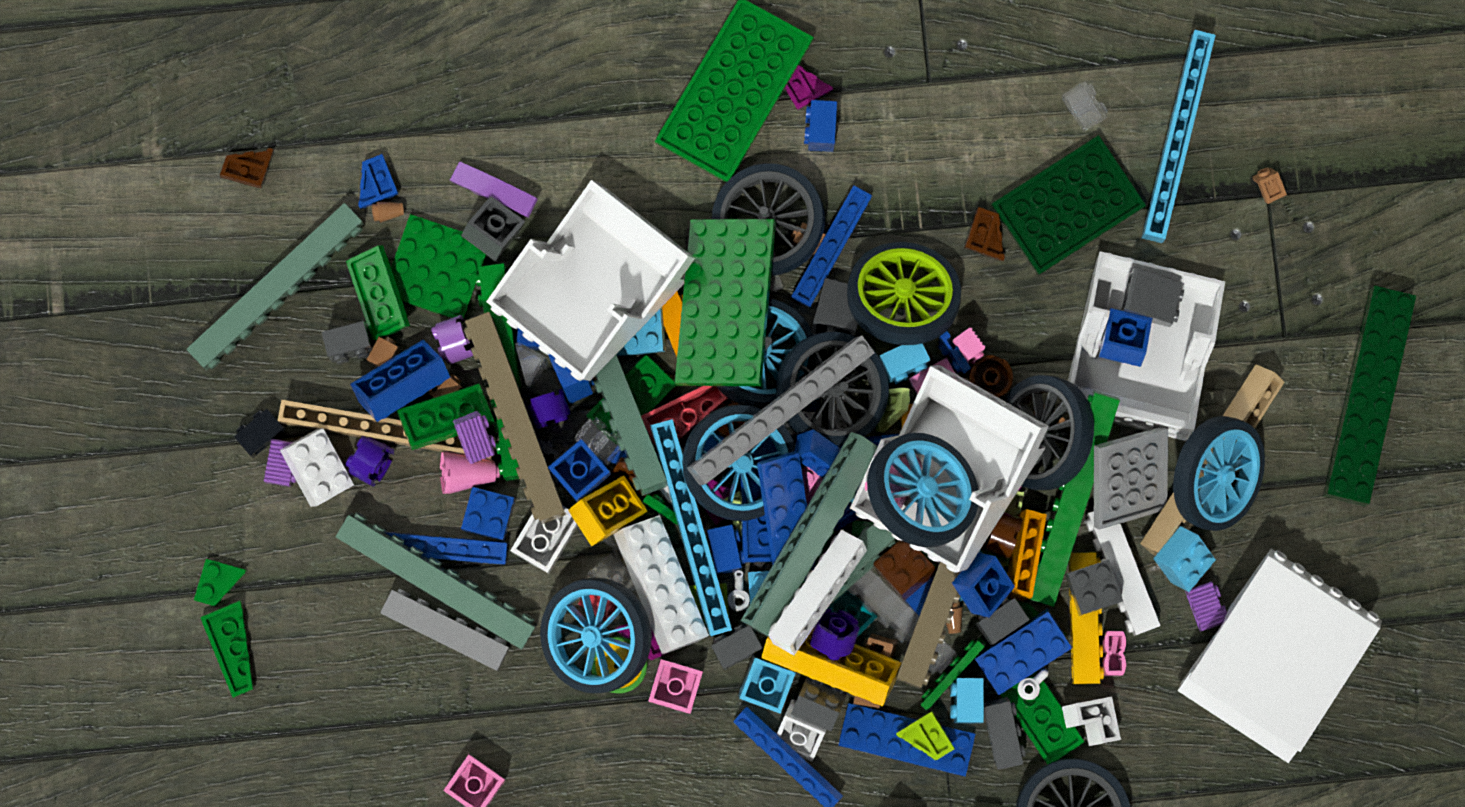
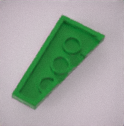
(229, 642)
(958, 666)

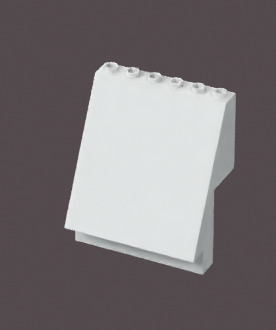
(591, 282)
(1172, 373)
(992, 438)
(1280, 655)

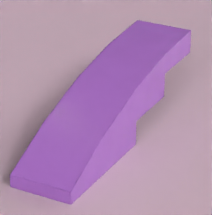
(487, 185)

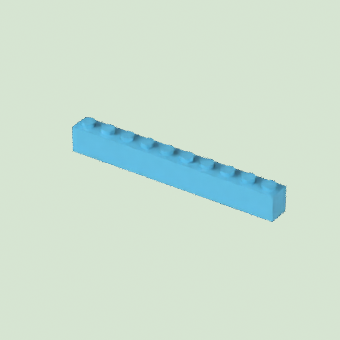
(1178, 136)
(691, 529)

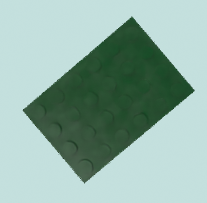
(1068, 205)

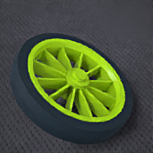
(904, 293)

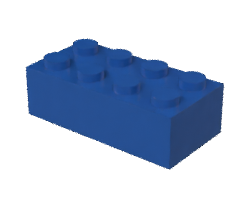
(400, 380)
(1023, 651)

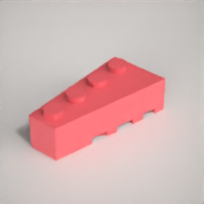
(686, 411)

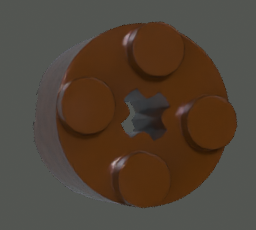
(994, 367)
(1003, 536)

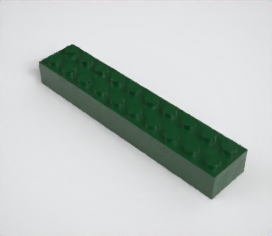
(1369, 396)

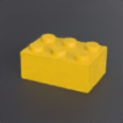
(607, 510)

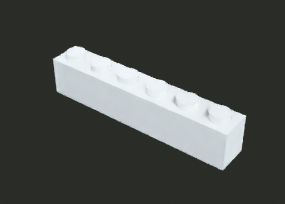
(817, 592)
(1136, 601)

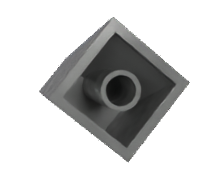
(1153, 296)
(833, 310)

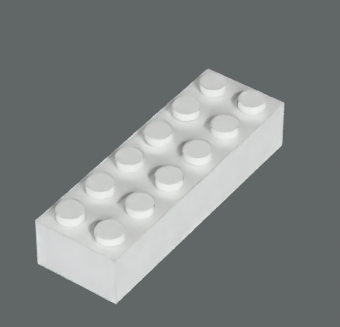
(661, 584)

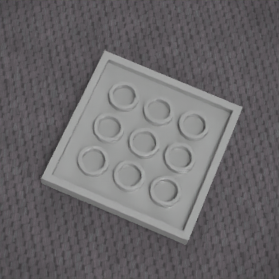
(1130, 477)

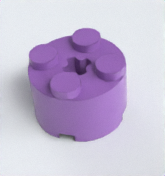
(453, 340)

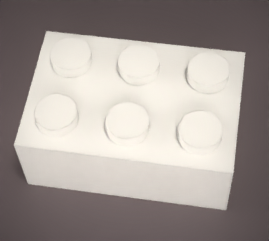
(316, 467)
(545, 542)

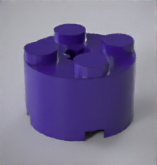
(548, 408)
(370, 460)
(835, 634)

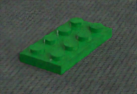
(377, 293)
(648, 386)
(433, 419)
(1044, 722)

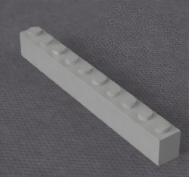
(780, 410)

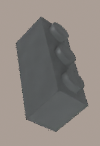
(1003, 733)

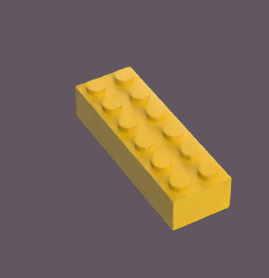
(859, 673)

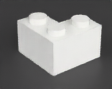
(1097, 717)

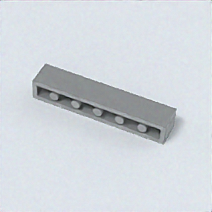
(445, 630)

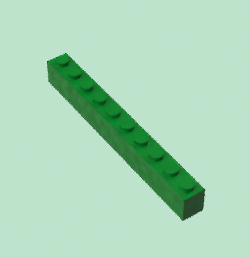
(488, 279)
(1071, 508)

